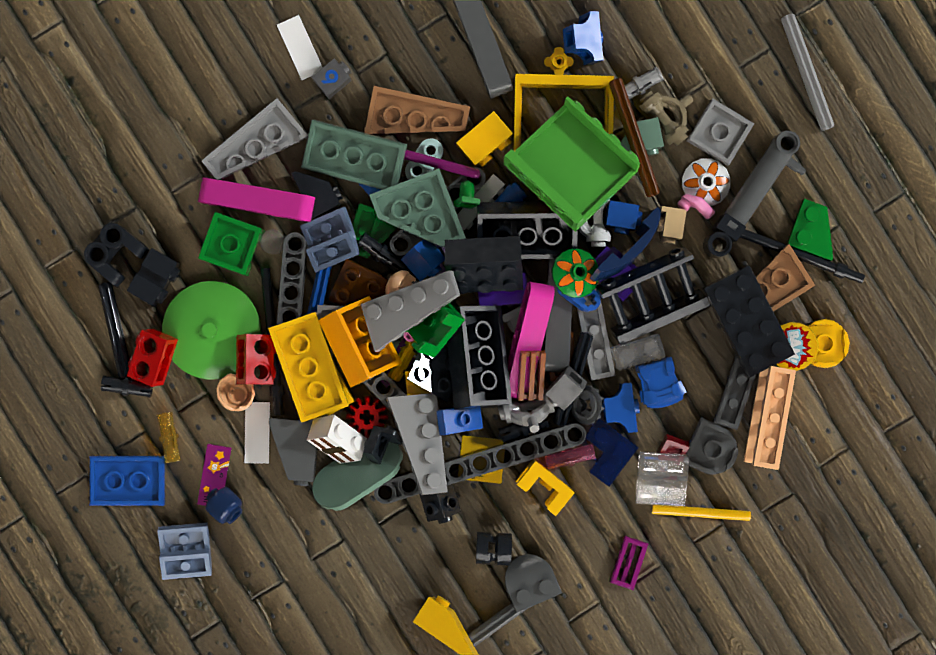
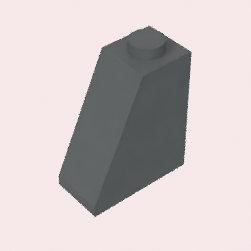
(295, 451)

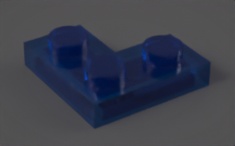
(615, 448)

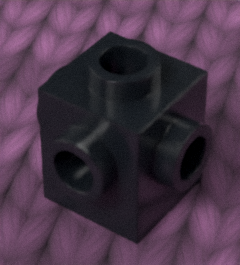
(441, 505)

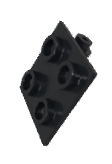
(432, 373)

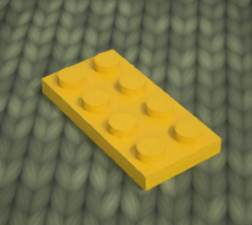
(308, 367)

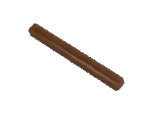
(633, 136)

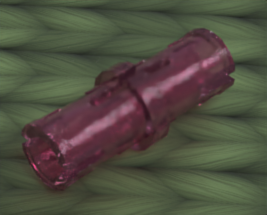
(570, 457)

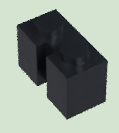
(154, 277)

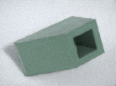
(650, 134)

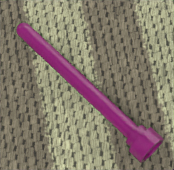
(442, 164)

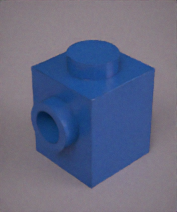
(622, 217)
(424, 260)

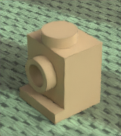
(671, 224)

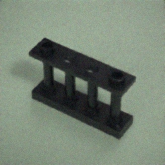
(669, 310)

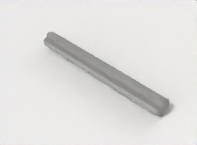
(807, 72)

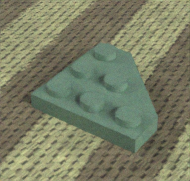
(420, 208)

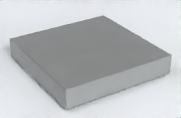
(720, 132)

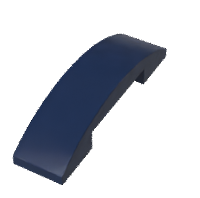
(614, 265)

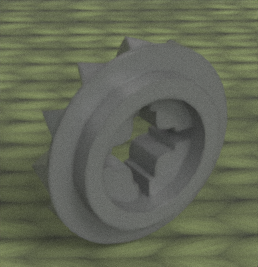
(579, 410)

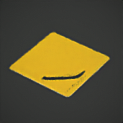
(473, 444)

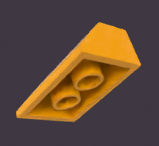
(352, 344)

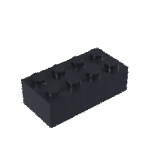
(540, 228)
(748, 321)
(479, 359)

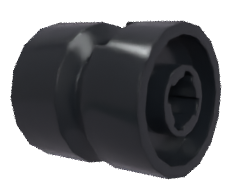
(503, 548)

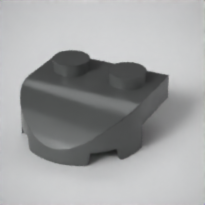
(530, 581)

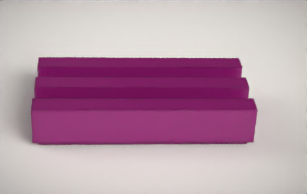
(622, 582)

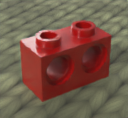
(248, 359)
(157, 360)

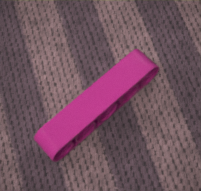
(256, 199)
(529, 329)

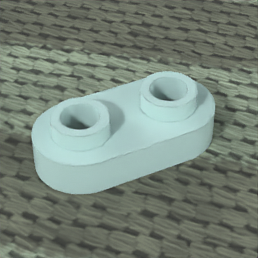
(422, 149)

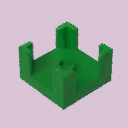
(230, 243)
(436, 330)

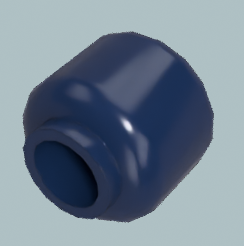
(224, 505)

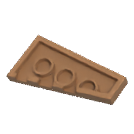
(410, 113)
(784, 278)

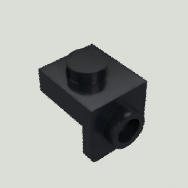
(378, 441)

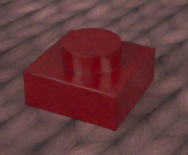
(673, 445)

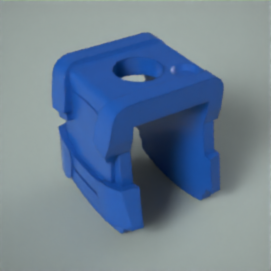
(659, 383)

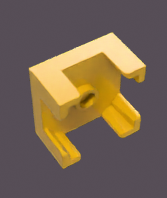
(559, 496)

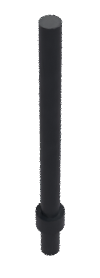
(839, 270)
(276, 389)

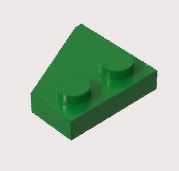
(367, 221)
(812, 230)

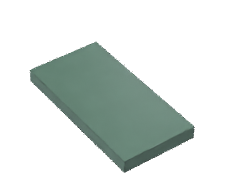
(353, 155)

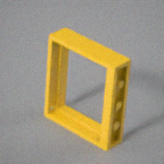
(561, 81)

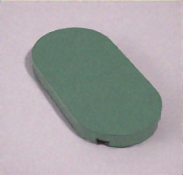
(346, 483)

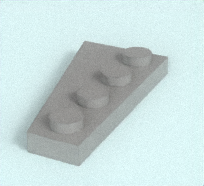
(258, 139)
(407, 307)
(419, 430)

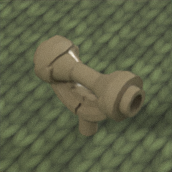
(654, 105)

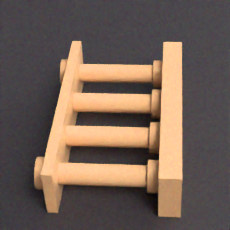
(769, 417)

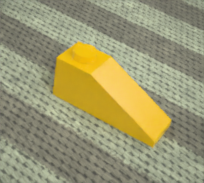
(444, 625)

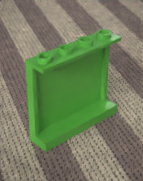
(573, 164)

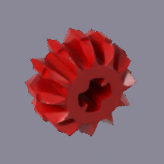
(372, 410)

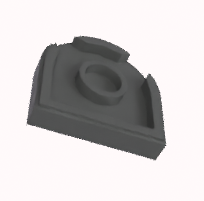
(712, 448)

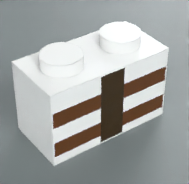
(336, 439)

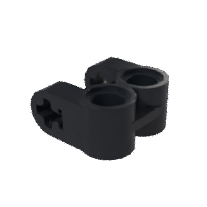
(110, 250)

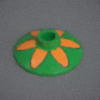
(565, 274)

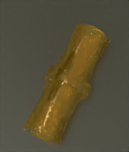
(168, 437)

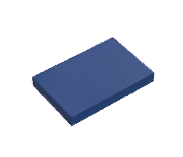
(127, 480)

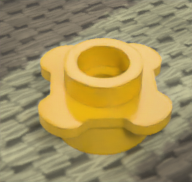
(558, 54)

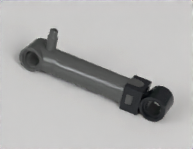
(733, 221)

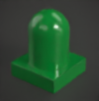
(466, 196)

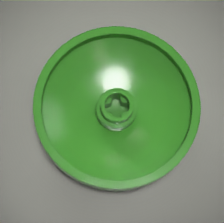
(206, 325)

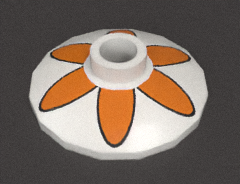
(696, 172)

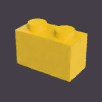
(484, 140)

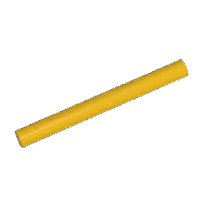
(701, 512)

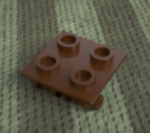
(356, 283)

